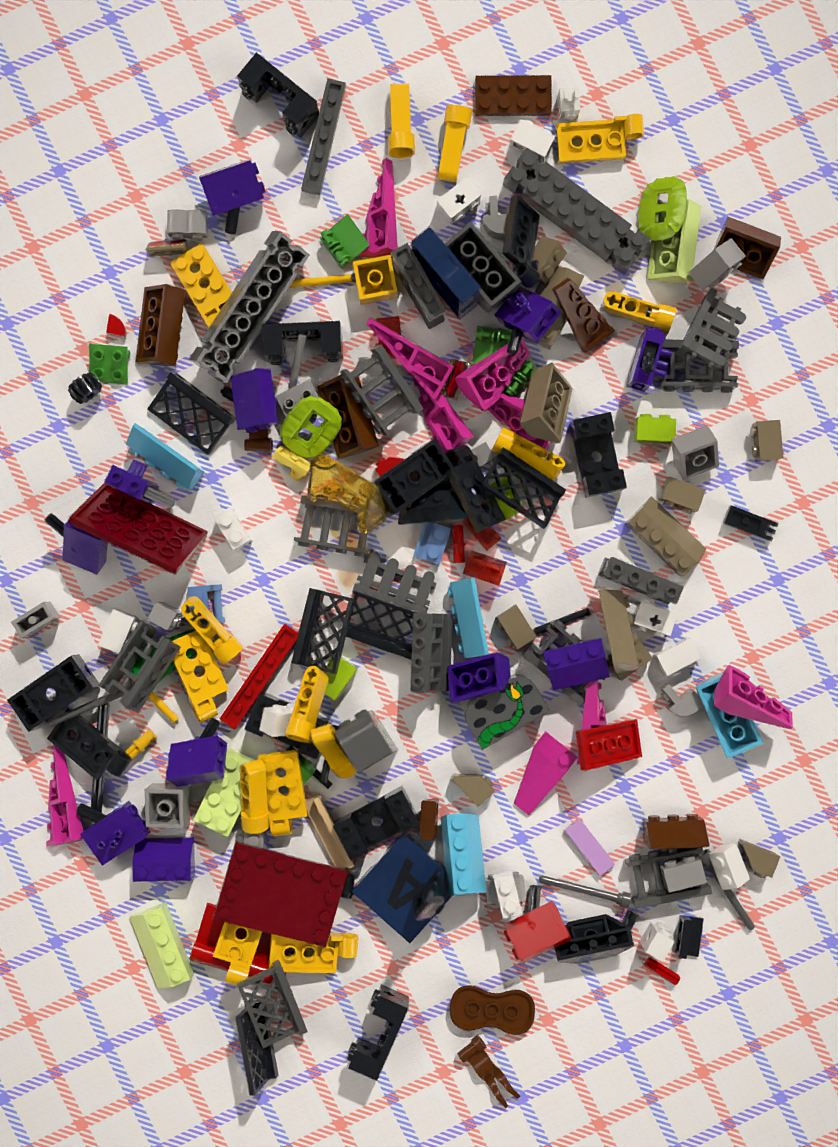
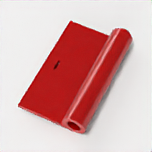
(208, 938)

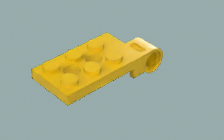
(610, 132)
(208, 299)
(199, 689)
(284, 807)
(237, 951)
(321, 961)

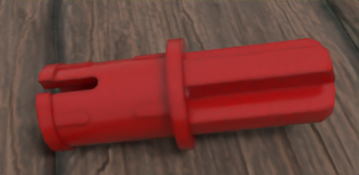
(458, 544)

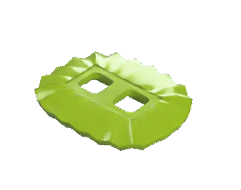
(674, 208)
(299, 418)

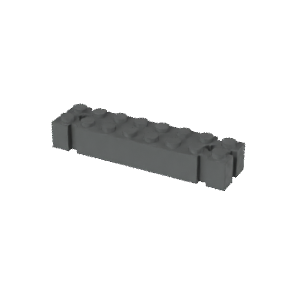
(575, 211)
(249, 306)

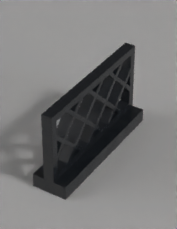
(202, 400)
(528, 477)
(308, 630)
(375, 638)
(260, 1062)

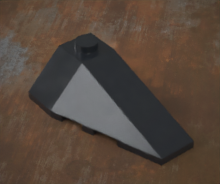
(429, 898)

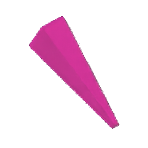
(381, 217)
(423, 365)
(443, 421)
(65, 822)

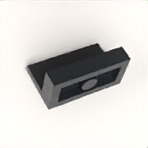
(689, 936)

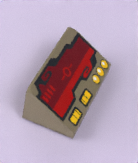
(168, 247)
(451, 389)

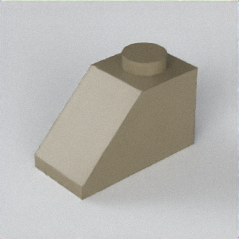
(474, 786)
(759, 859)

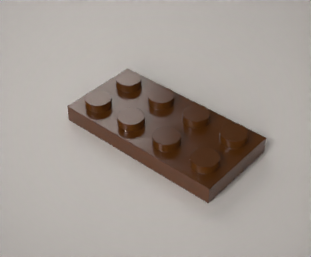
(513, 95)

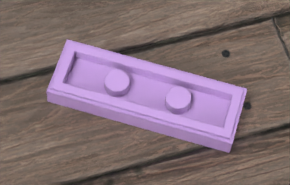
(589, 846)

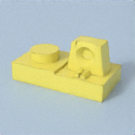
(298, 465)

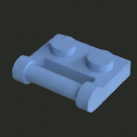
(202, 593)

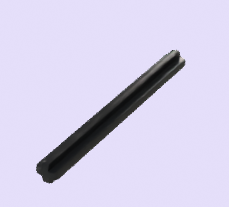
(98, 785)

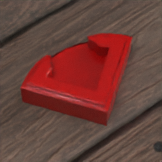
(115, 326)

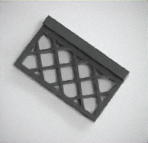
(286, 995)

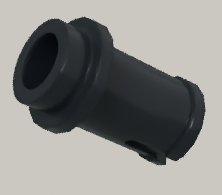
(348, 886)
(630, 919)

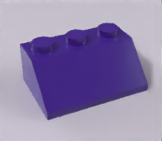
(576, 664)
(478, 677)
(164, 859)

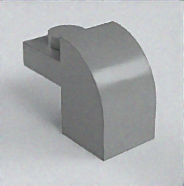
(493, 223)
(682, 705)

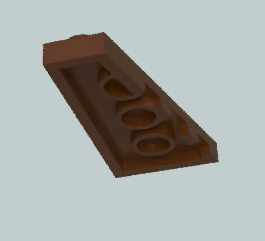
(582, 316)

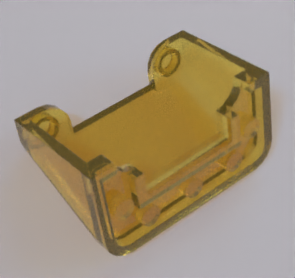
(335, 481)

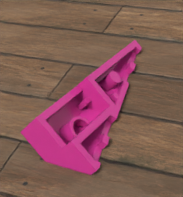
(594, 708)

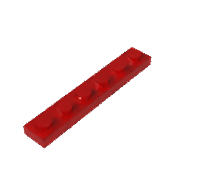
(259, 676)

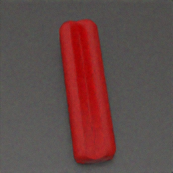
(662, 971)

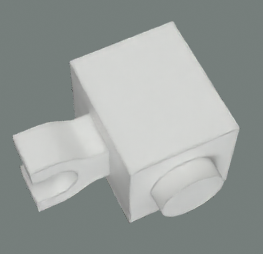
(568, 103)

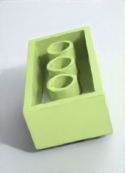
(223, 799)

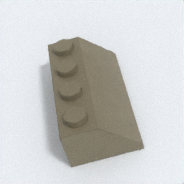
(546, 291)
(546, 404)
(666, 536)
(619, 630)

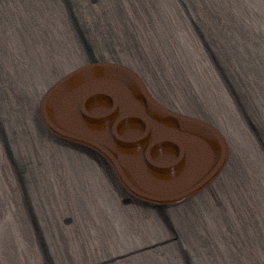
(476, 1008)

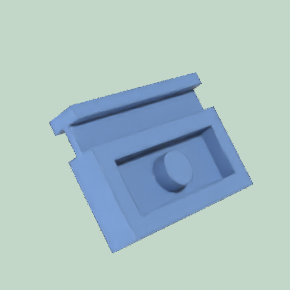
(432, 542)

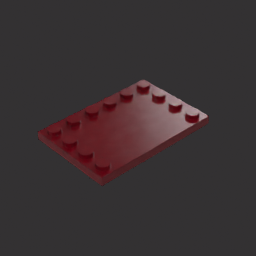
(139, 528)
(280, 894)

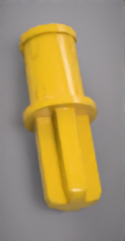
(141, 743)

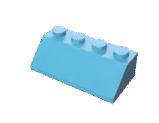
(164, 457)
(469, 618)
(734, 732)
(463, 854)

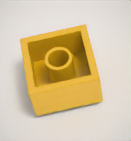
(375, 279)

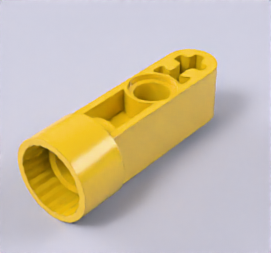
(457, 120)
(401, 140)
(659, 317)
(534, 455)
(225, 645)
(305, 708)
(332, 751)
(253, 797)

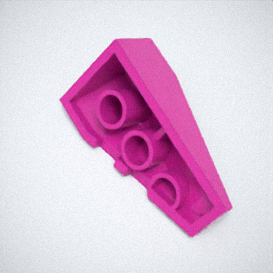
(490, 376)

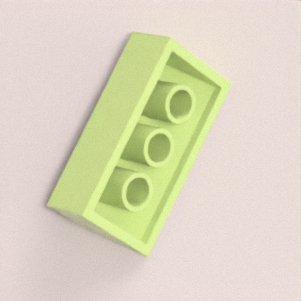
(675, 256)
(162, 946)

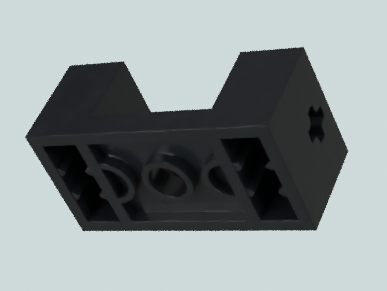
(260, 75)
(275, 337)
(593, 435)
(398, 488)
(70, 681)
(267, 700)
(358, 831)
(370, 1058)

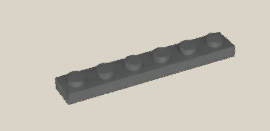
(323, 137)

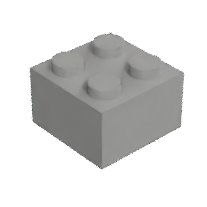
(717, 265)
(695, 452)
(167, 805)

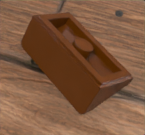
(429, 819)

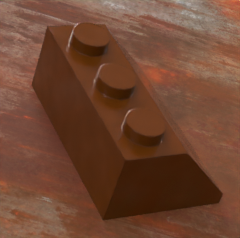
(757, 245)
(675, 832)

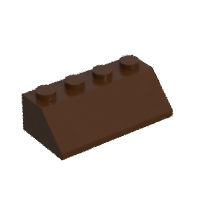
(160, 325)
(356, 429)

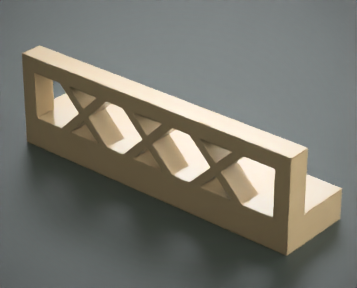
(324, 823)

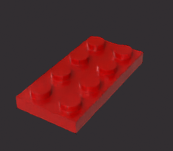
(608, 744)

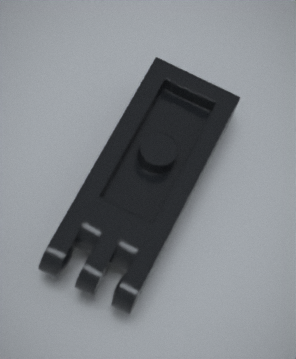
(749, 523)

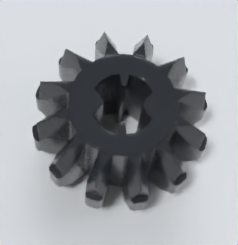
(85, 388)

